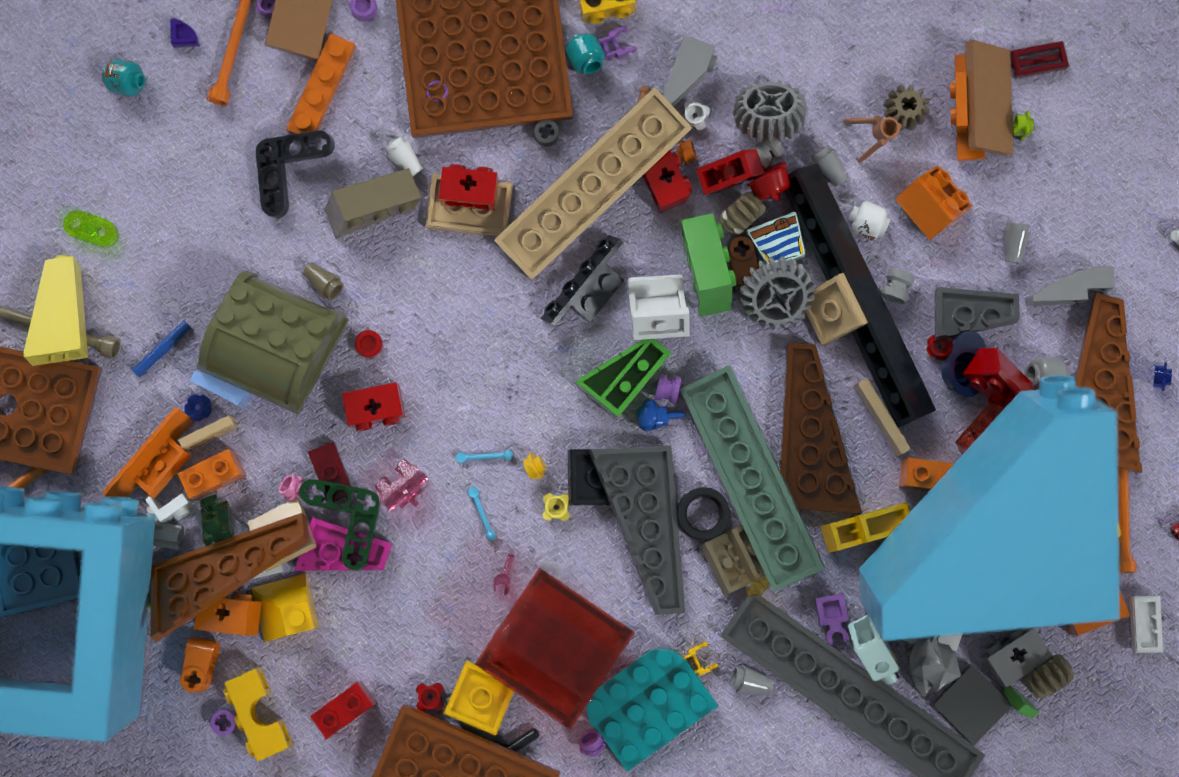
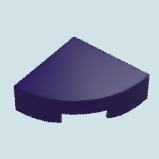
(182, 34)

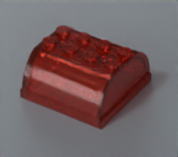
(554, 648)

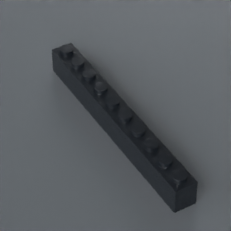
(838, 254)

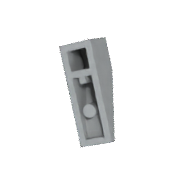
(689, 69)

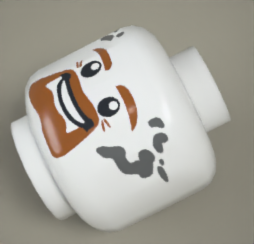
(869, 220)

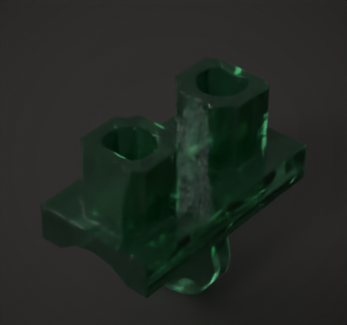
(215, 520)

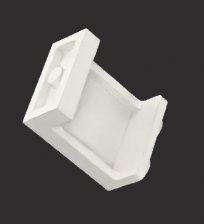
(658, 307)

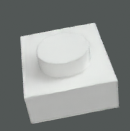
(175, 509)

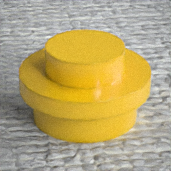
(534, 466)

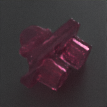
(404, 488)

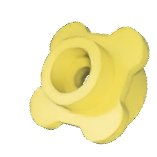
(550, 513)

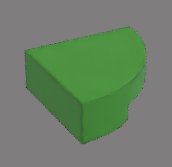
(1020, 702)

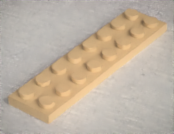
(593, 183)

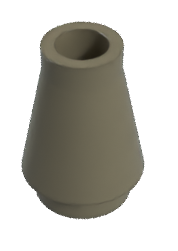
(324, 282)

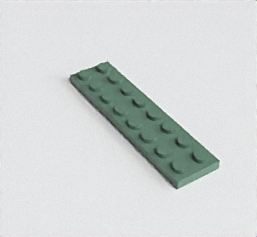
(752, 478)

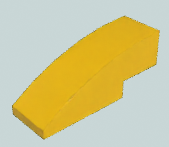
(863, 528)

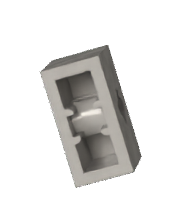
(1031, 655)

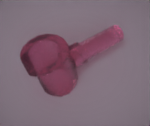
(503, 578)

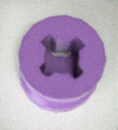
(668, 388)

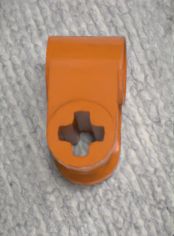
(199, 661)

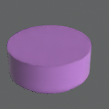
(363, 9)

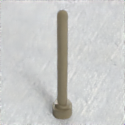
(107, 346)

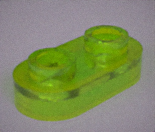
(89, 229)

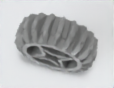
(769, 111)
(759, 306)

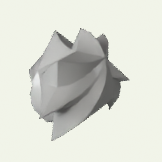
(932, 665)

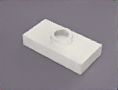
(1146, 624)

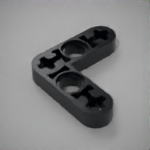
(282, 156)

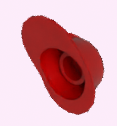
(772, 183)

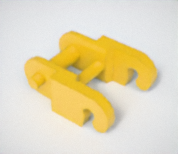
(692, 652)

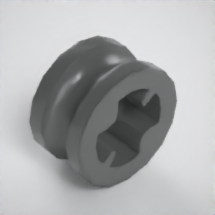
(550, 139)

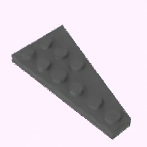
(644, 504)

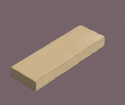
(882, 417)

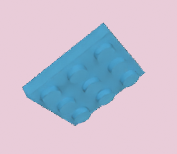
(36, 577)

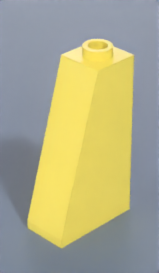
(58, 316)

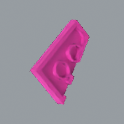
(329, 550)

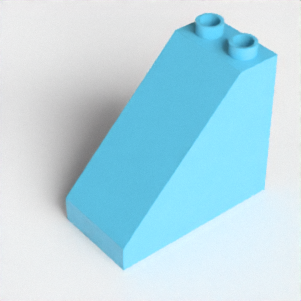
(1012, 529)

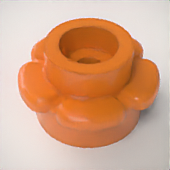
(686, 152)

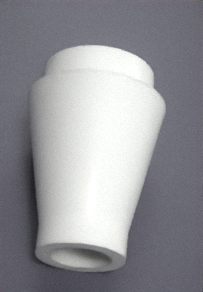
(404, 156)

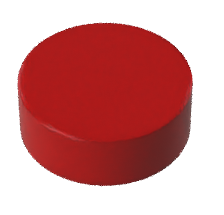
(368, 344)

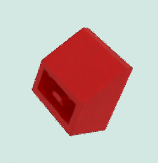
(996, 376)

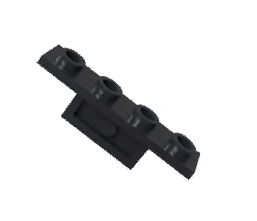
(589, 287)

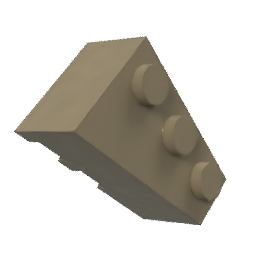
(371, 202)

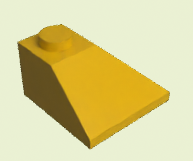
(286, 607)

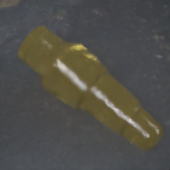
(758, 587)

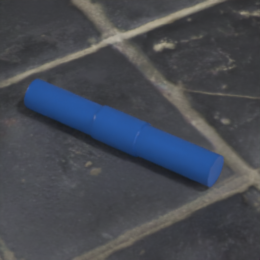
(161, 349)

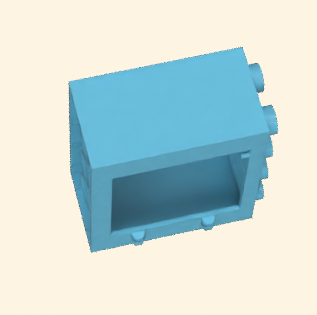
(110, 614)

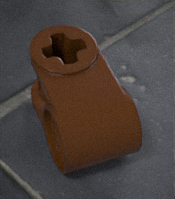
(739, 264)

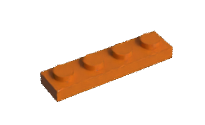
(321, 85)

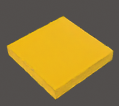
(479, 699)

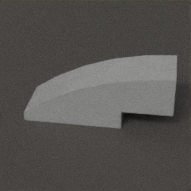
(1075, 287)

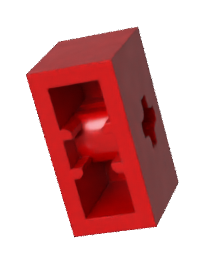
(730, 171)
(667, 194)
(480, 196)
(358, 401)
(343, 709)

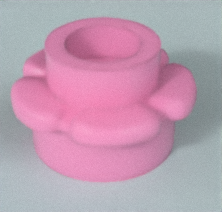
(291, 487)

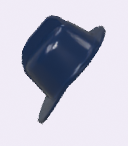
(961, 355)

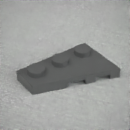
(972, 311)

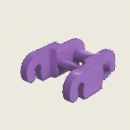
(619, 53)

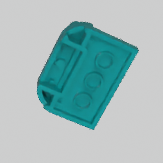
(648, 705)

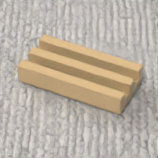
(208, 433)

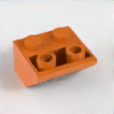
(933, 201)

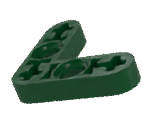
(358, 516)

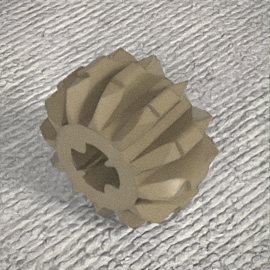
(901, 98)
(742, 213)
(1049, 677)

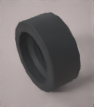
(724, 516)

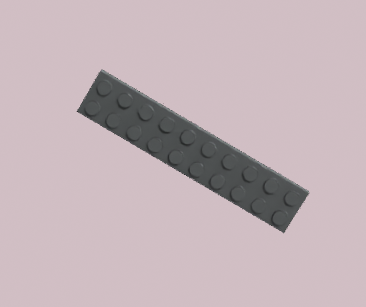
(848, 692)

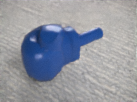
(653, 417)

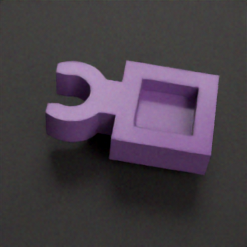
(831, 612)

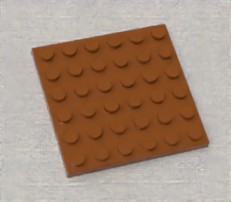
(493, 55)

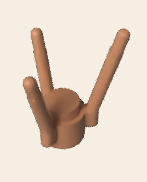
(882, 130)

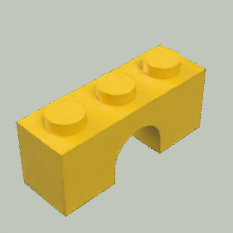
(262, 737)

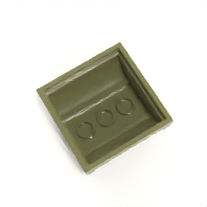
(270, 341)

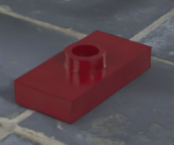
(330, 468)

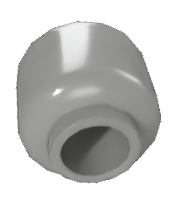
(1044, 367)

